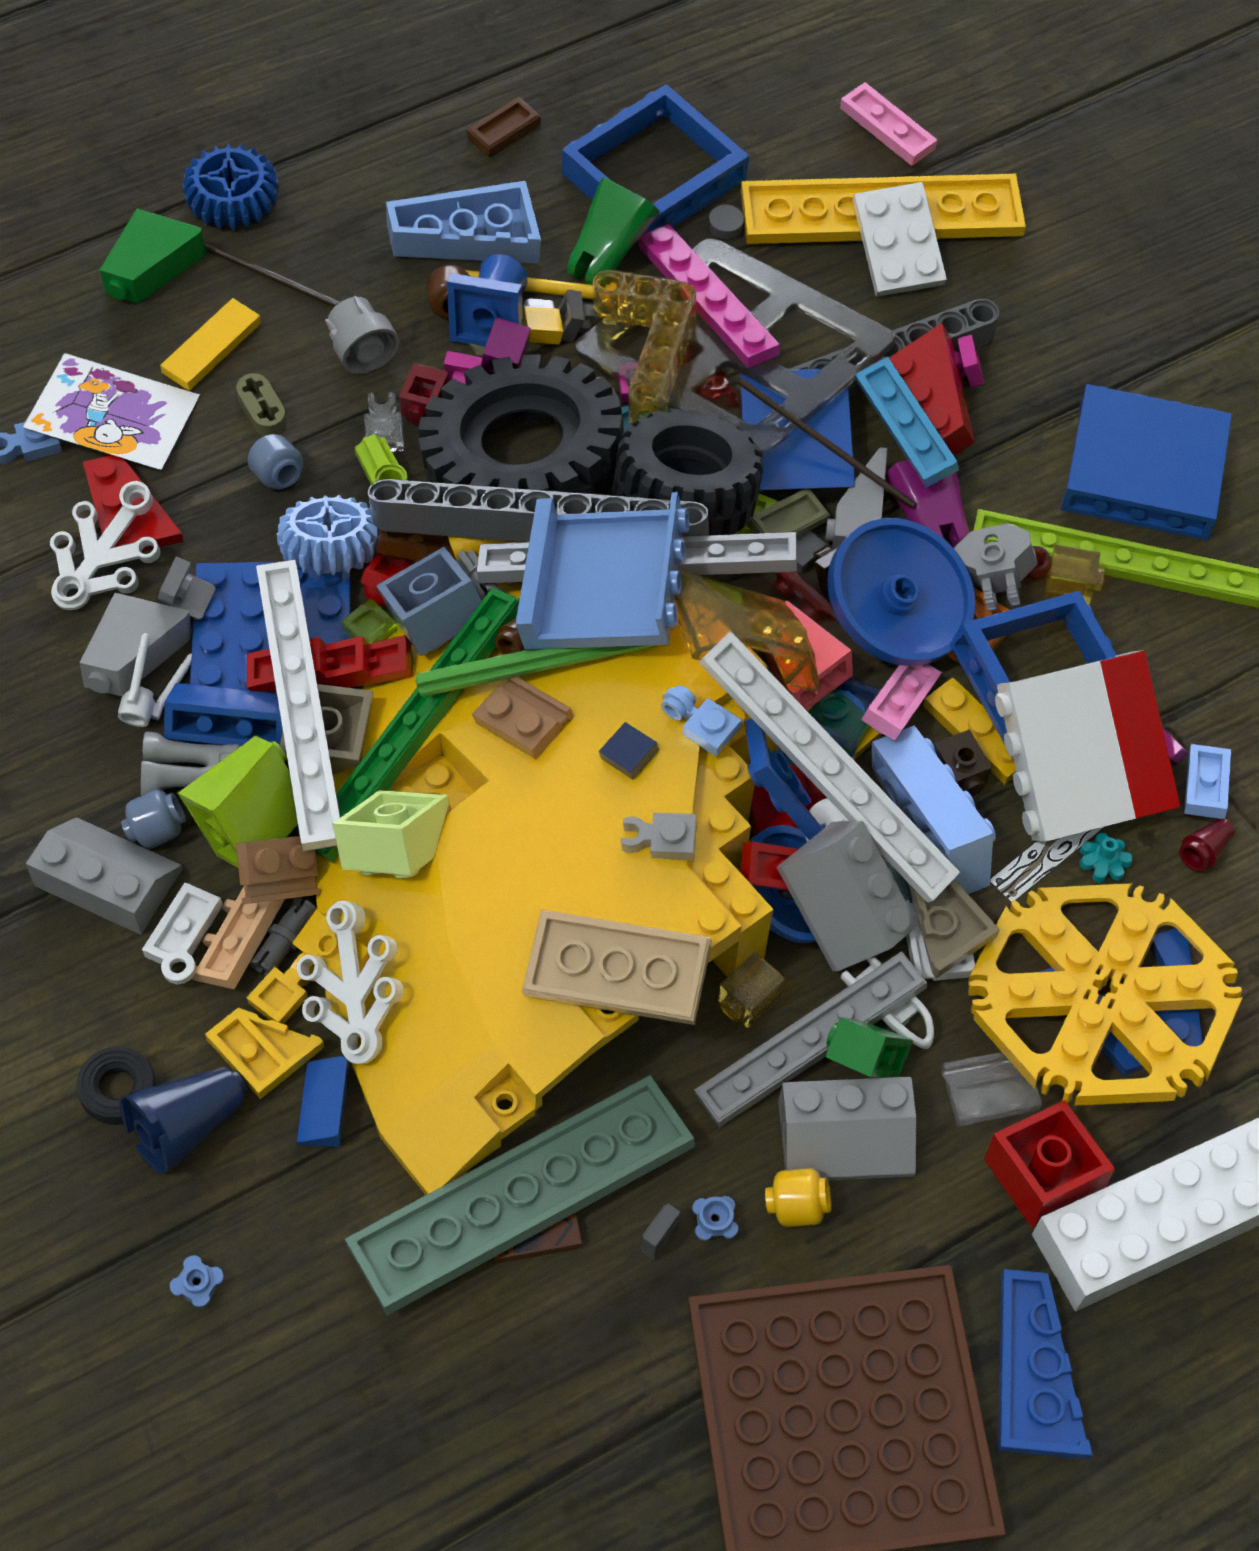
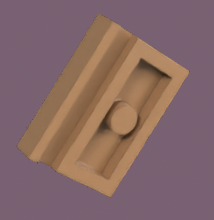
(522, 716)
(276, 870)

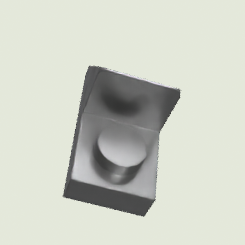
(185, 590)

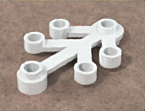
(101, 552)
(354, 986)

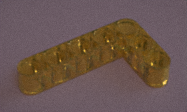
(669, 311)

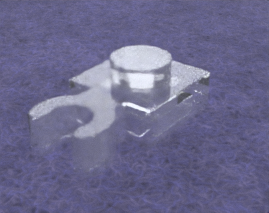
(385, 422)

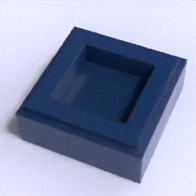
(628, 750)

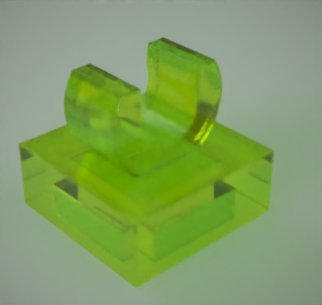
(370, 623)

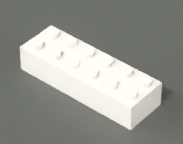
(1154, 1218)

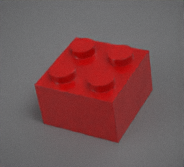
(1047, 1162)

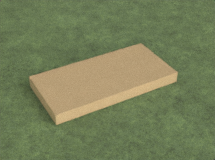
(617, 966)

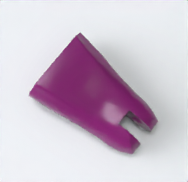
(936, 506)

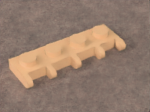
(235, 941)

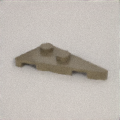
(952, 927)

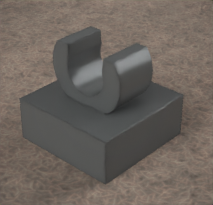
(575, 315)

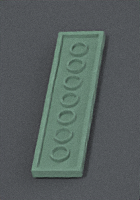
(518, 1194)

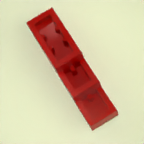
(341, 663)

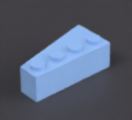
(466, 224)
(936, 804)

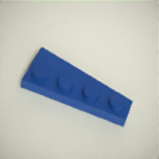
(1035, 1380)

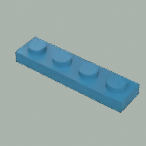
(907, 422)

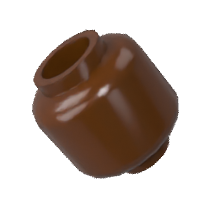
(437, 288)

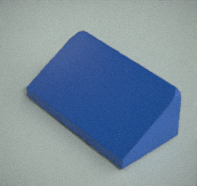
(324, 1102)

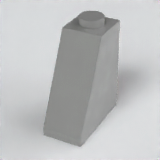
(115, 644)

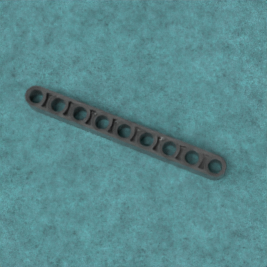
(495, 511)

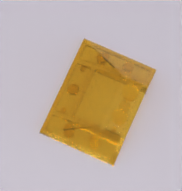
(760, 622)

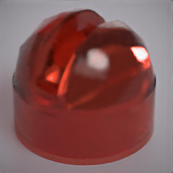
(1043, 564)

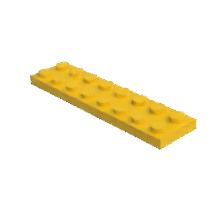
(826, 213)

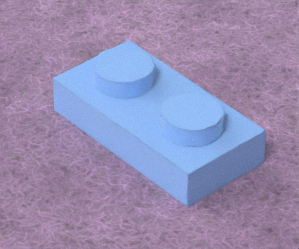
(1207, 781)

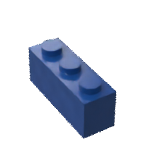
(221, 715)

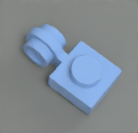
(706, 726)

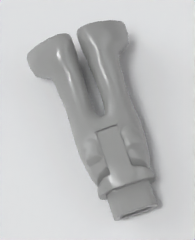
(160, 750)

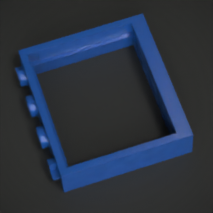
(689, 197)
(982, 664)

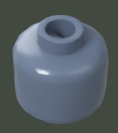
(275, 462)
(153, 818)

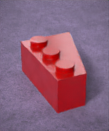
(935, 382)

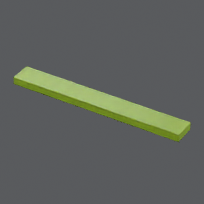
(1142, 562)

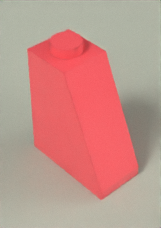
(831, 658)

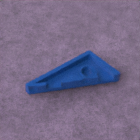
(781, 782)

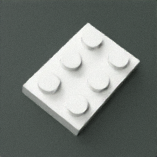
(899, 239)

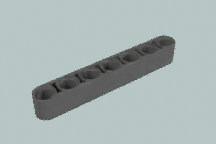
(972, 318)

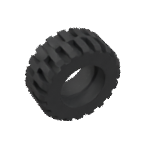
(696, 458)

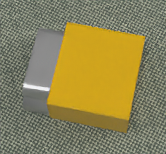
(543, 320)

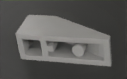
(859, 503)

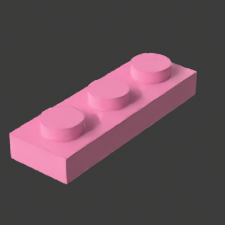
(888, 124)
(900, 699)

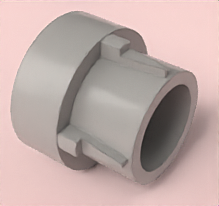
(361, 336)

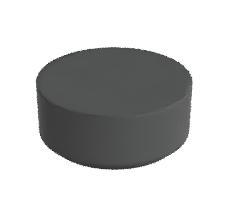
(726, 222)

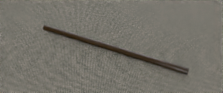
(287, 282)
(825, 442)

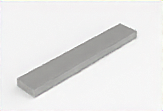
(806, 1039)

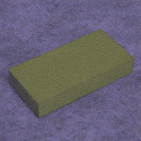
(793, 514)

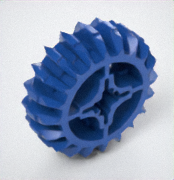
(230, 186)

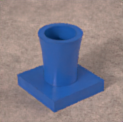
(481, 299)

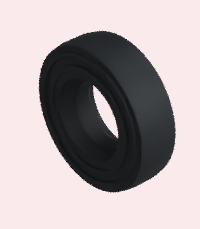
(98, 1067)

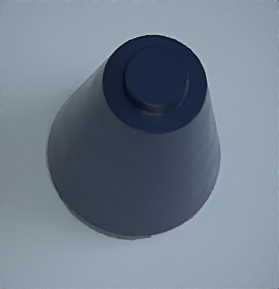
(180, 1114)

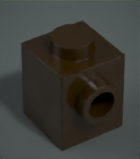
(965, 760)

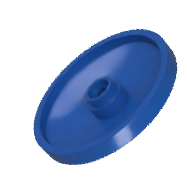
(900, 591)

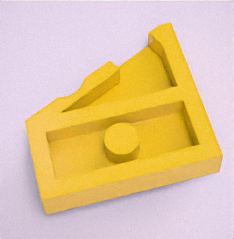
(261, 1049)

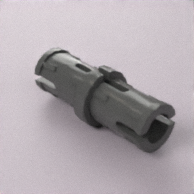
(282, 936)

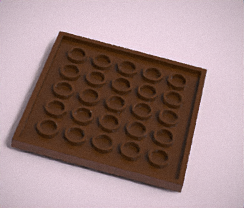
(844, 1415)

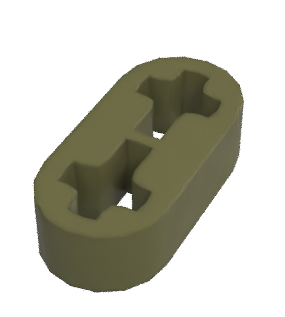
(267, 402)

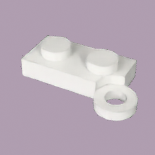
(182, 931)

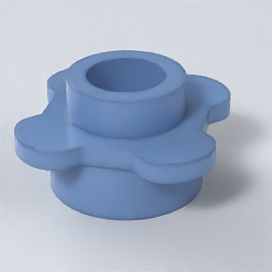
(719, 1206)
(199, 1294)

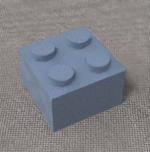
(430, 600)

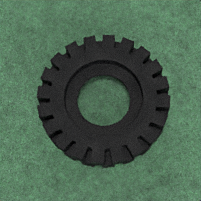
(574, 398)

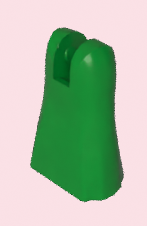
(610, 230)

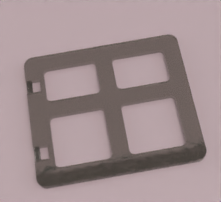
(803, 395)

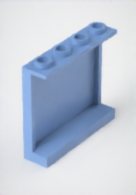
(602, 577)

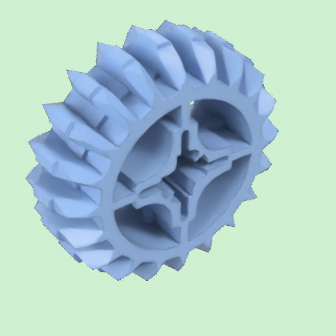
(328, 535)

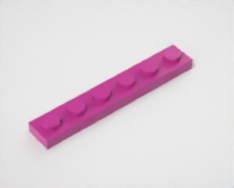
(713, 299)

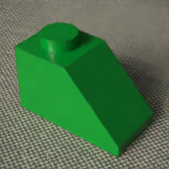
(867, 1048)

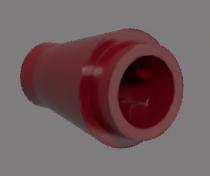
(1205, 846)

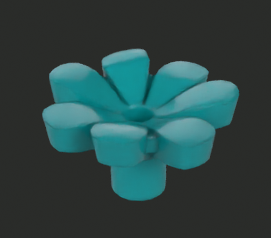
(1105, 857)

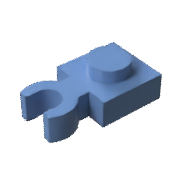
(27, 442)

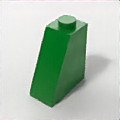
(150, 255)

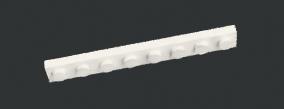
(299, 704)
(828, 766)

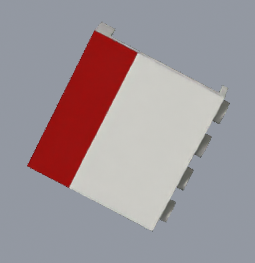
(1087, 746)

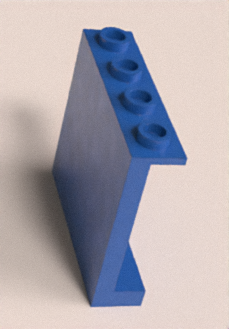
(1147, 462)

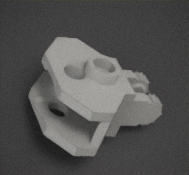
(998, 564)

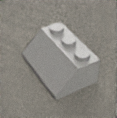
(102, 873)
(847, 894)
(849, 1127)

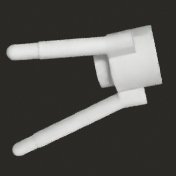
(138, 703)

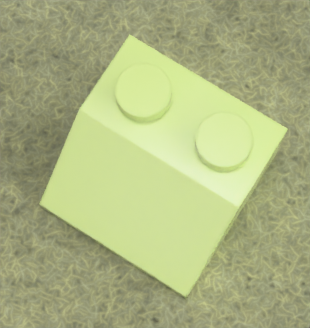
(391, 833)

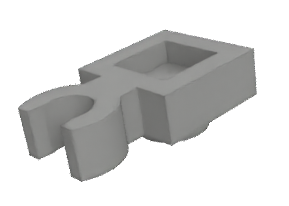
(669, 836)

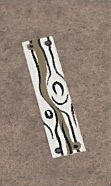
(1036, 863)

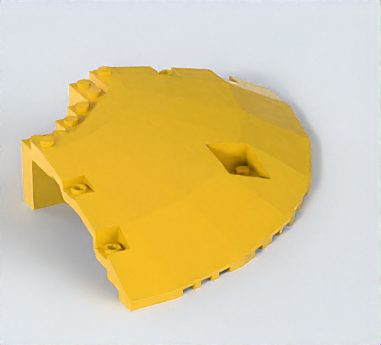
(524, 842)

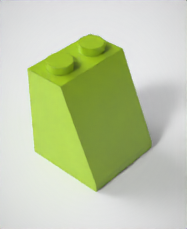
(243, 798)

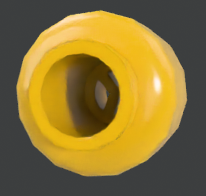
(799, 1197)

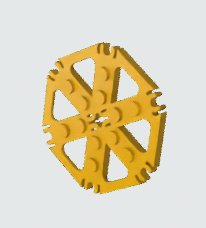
(1075, 988)

